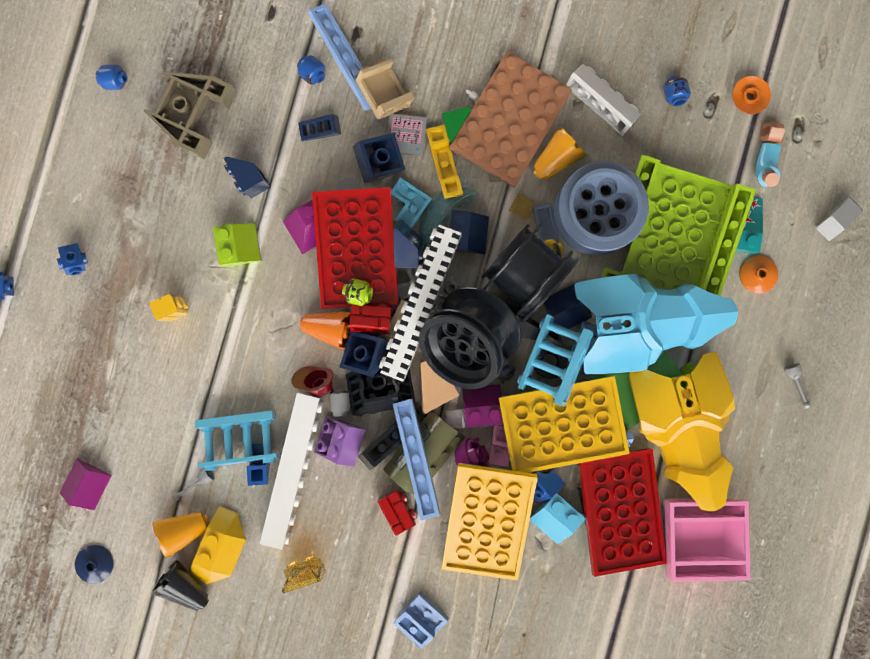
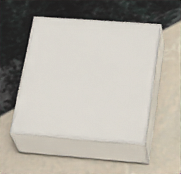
(456, 418)

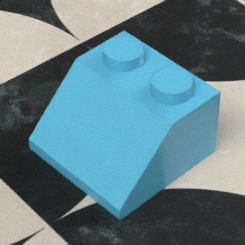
(557, 518)

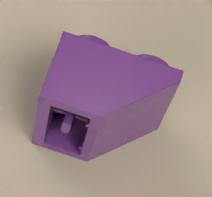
(339, 441)

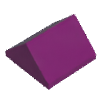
(85, 485)

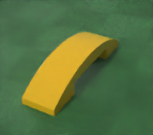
(444, 162)

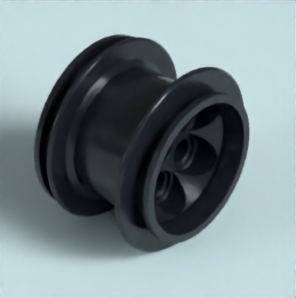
(529, 271)
(470, 337)

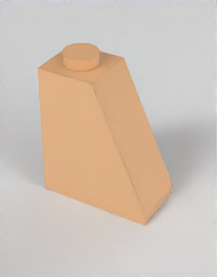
(434, 389)

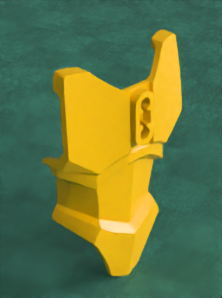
(689, 435)

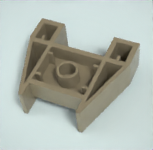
(184, 105)

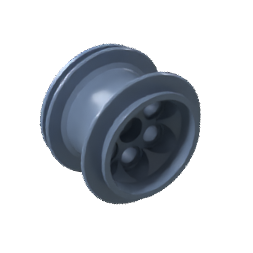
(622, 187)

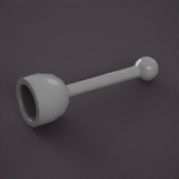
(794, 372)
(204, 477)

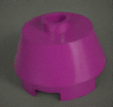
(471, 453)

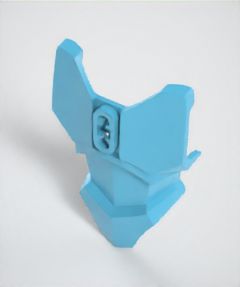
(657, 320)

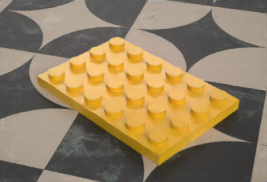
(553, 435)
(488, 521)

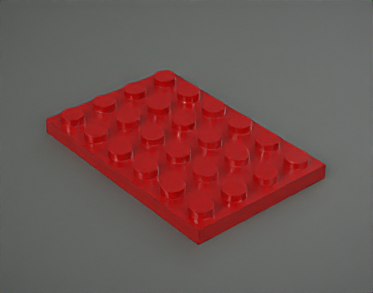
(355, 243)
(622, 513)

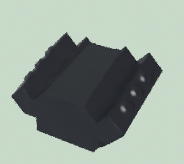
(377, 393)

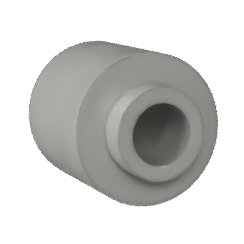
(339, 402)

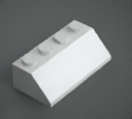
(603, 99)

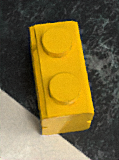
(169, 307)

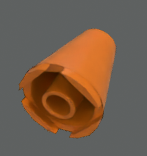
(328, 327)

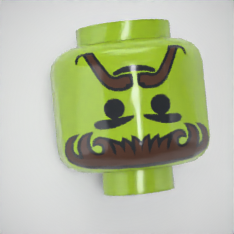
(357, 292)

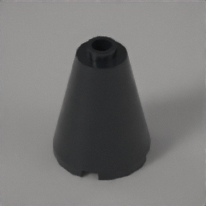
(181, 588)

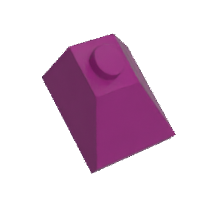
(301, 227)

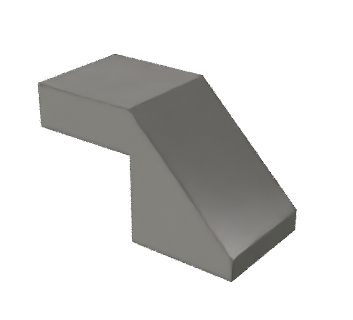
(840, 218)

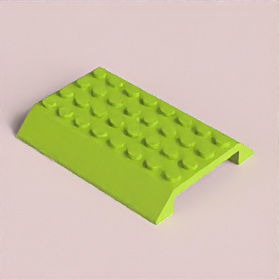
(688, 228)

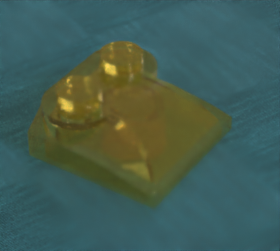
(303, 574)

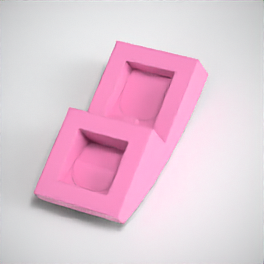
(499, 451)

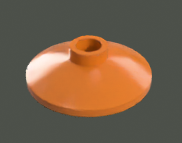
(757, 89)
(750, 274)

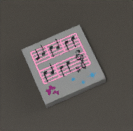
(409, 133)

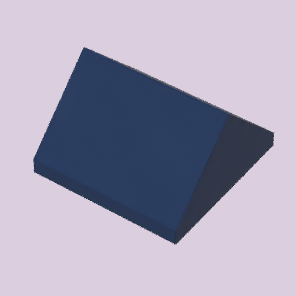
(566, 308)

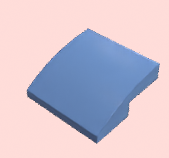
(421, 620)

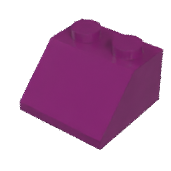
(482, 406)

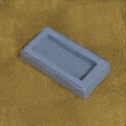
(544, 215)

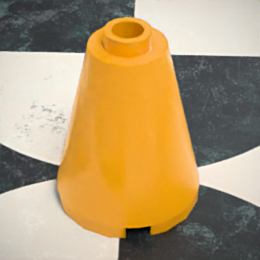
(558, 155)
(179, 531)

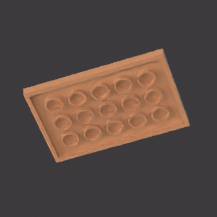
(510, 119)

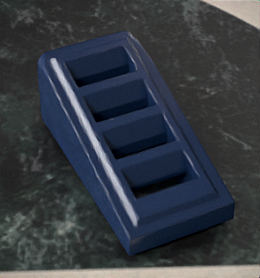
(318, 121)

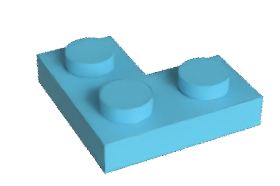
(414, 201)

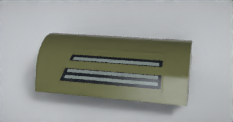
(439, 442)

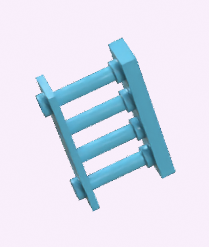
(575, 357)
(226, 424)

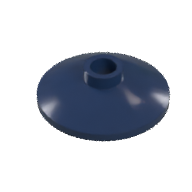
(102, 562)

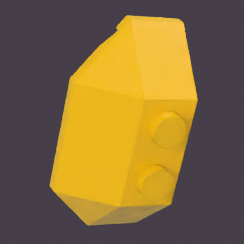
(219, 547)

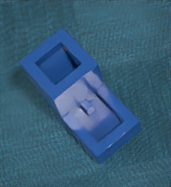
(257, 471)

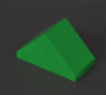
(454, 121)

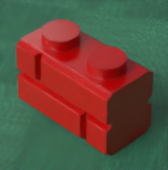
(370, 318)
(397, 511)

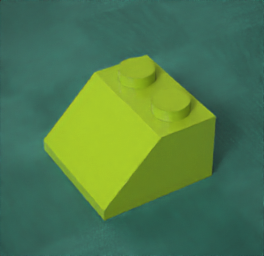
(236, 244)

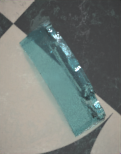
(437, 211)

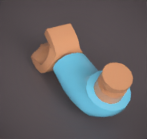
(767, 162)

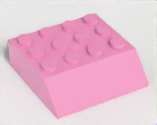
(706, 543)

